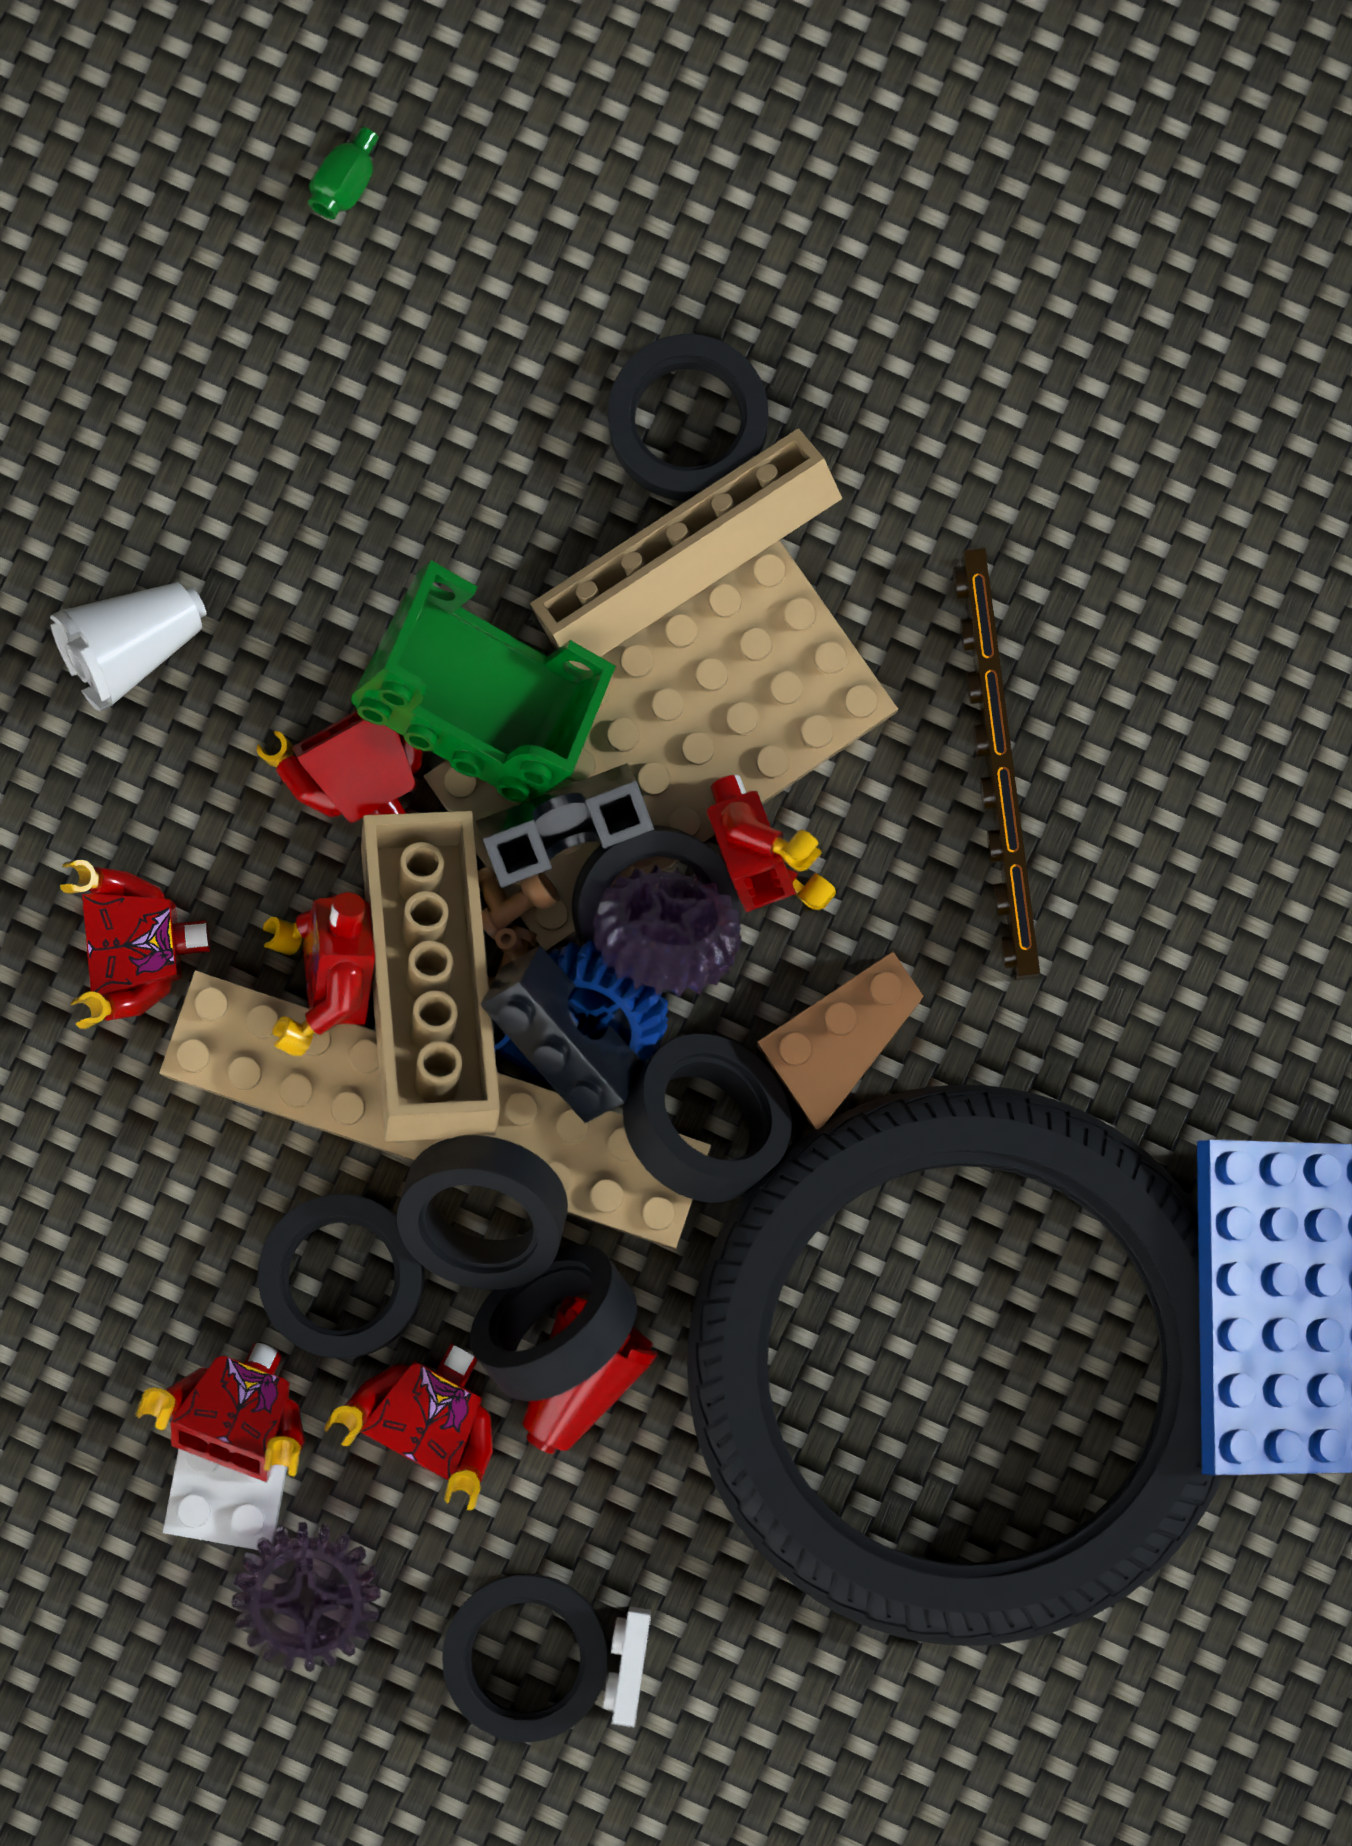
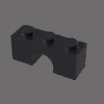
(596, 809)
(533, 1011)

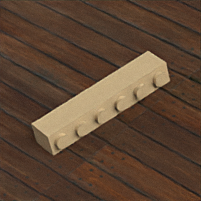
(689, 547)

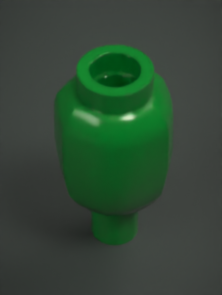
(343, 175)

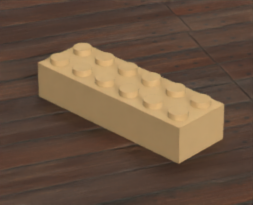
(429, 976)

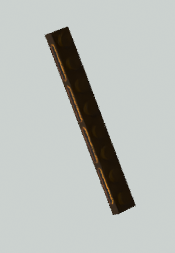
(998, 789)

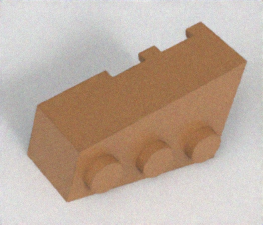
(839, 1037)

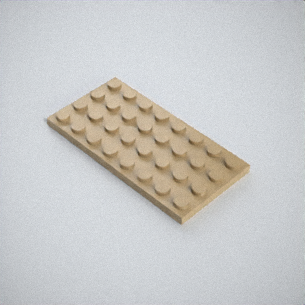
(721, 686)

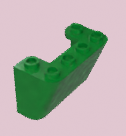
(480, 692)

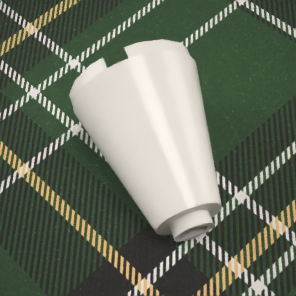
(125, 638)

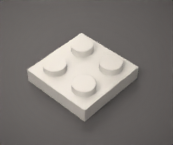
(222, 1503)
(624, 1687)

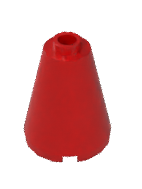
(568, 1416)

